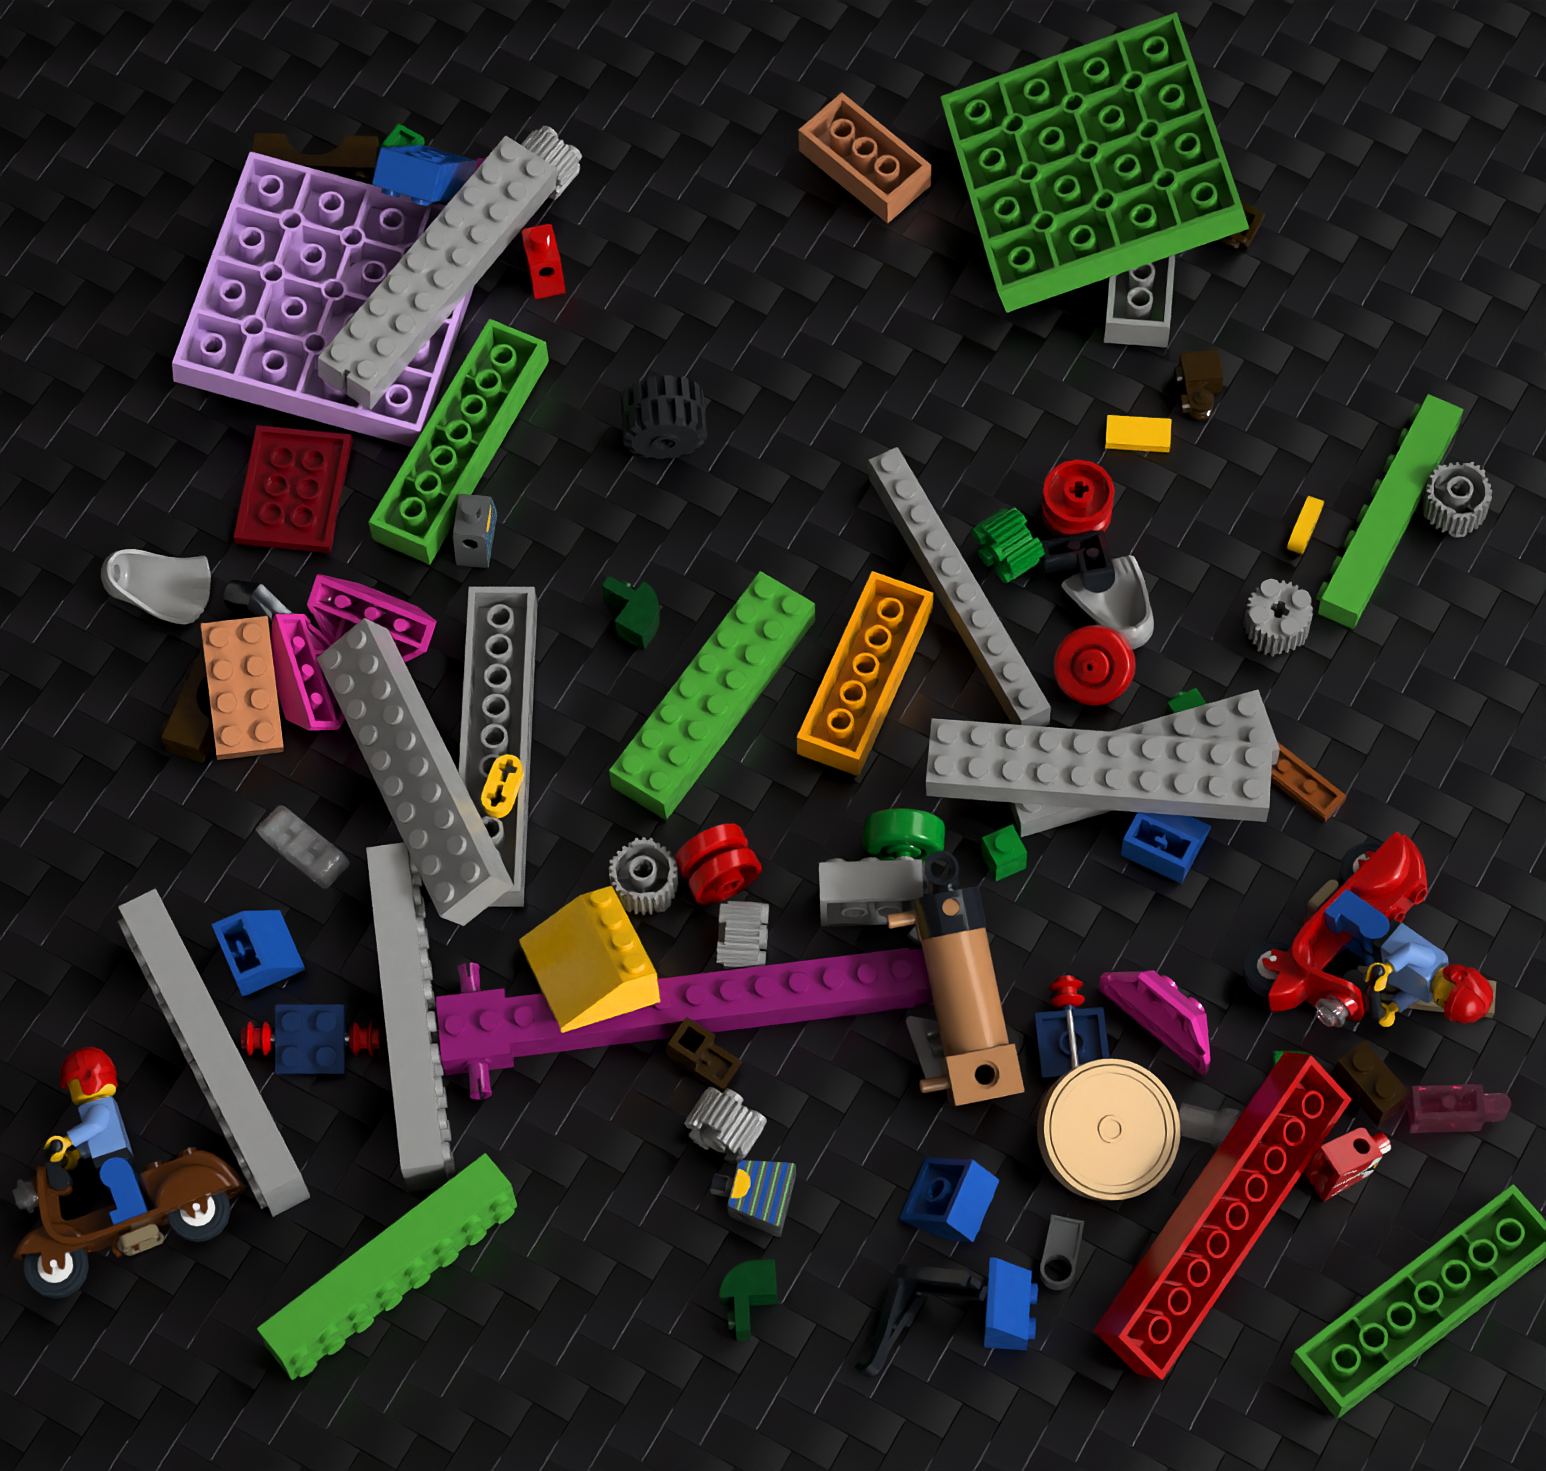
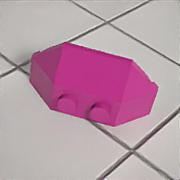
(343, 604)
(298, 675)
(1163, 1012)

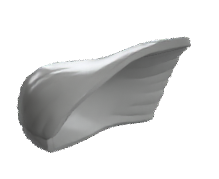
(159, 584)
(1120, 607)

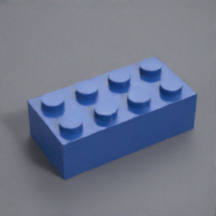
(422, 173)

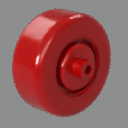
(1094, 665)

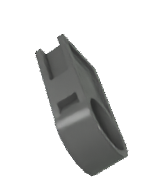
(1062, 1244)

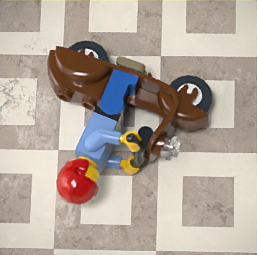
(185, 1192)

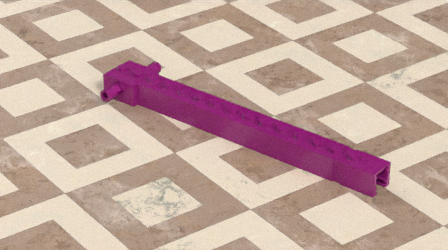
(487, 1029)

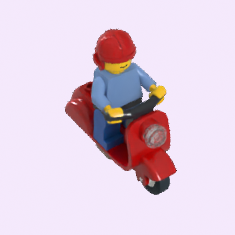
(1366, 919)

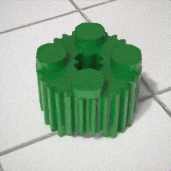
(1007, 544)

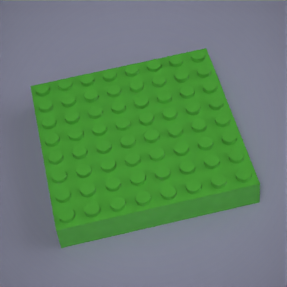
(1093, 163)

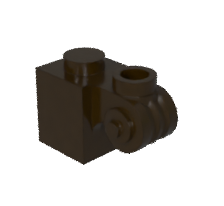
(1199, 377)

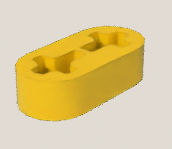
(1305, 525)
(495, 783)

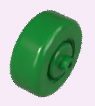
(903, 833)

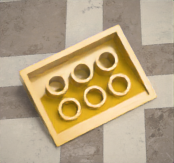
(590, 961)

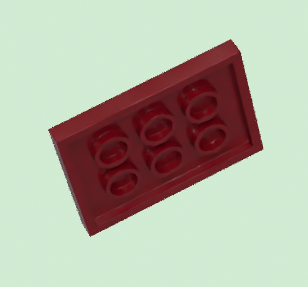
(293, 489)

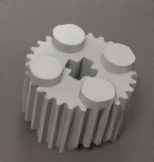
(562, 156)
(1457, 498)
(1278, 617)
(645, 893)
(742, 934)
(724, 1124)

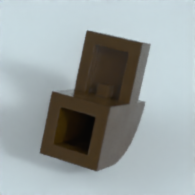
(697, 1055)

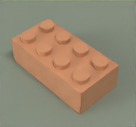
(864, 157)
(242, 687)

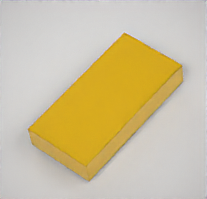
(1138, 433)

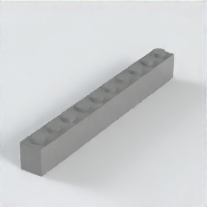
(958, 590)

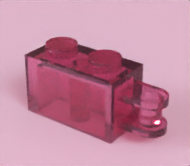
(1454, 1108)

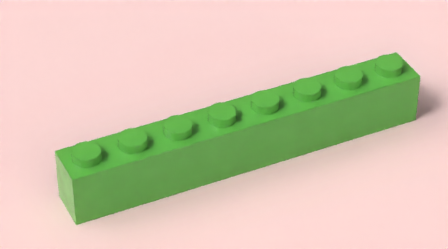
(1389, 512)

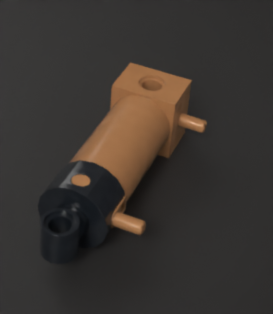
(962, 988)

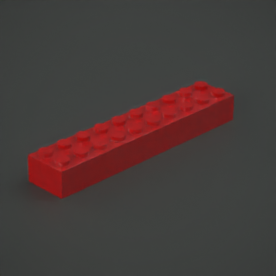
(1222, 1215)

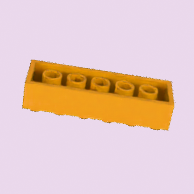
(865, 673)

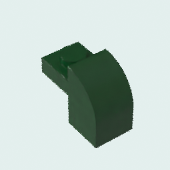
(639, 612)
(746, 1286)

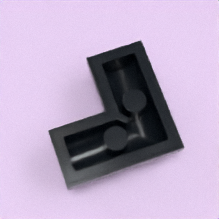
(1081, 551)
(253, 600)

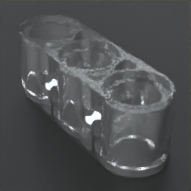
(303, 846)

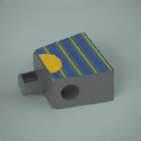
(474, 521)
(758, 1193)

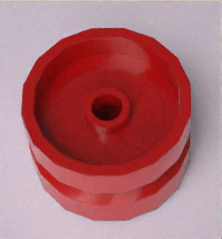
(1077, 499)
(718, 863)

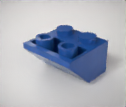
(1165, 843)
(258, 949)

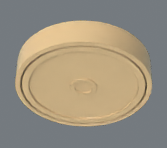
(1108, 1130)

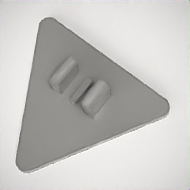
(927, 1044)

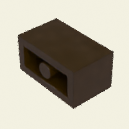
(1371, 1083)

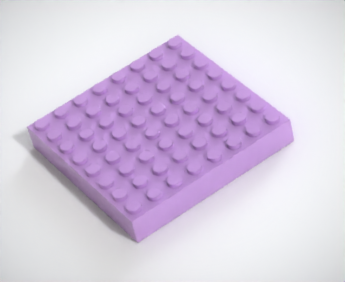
(287, 289)

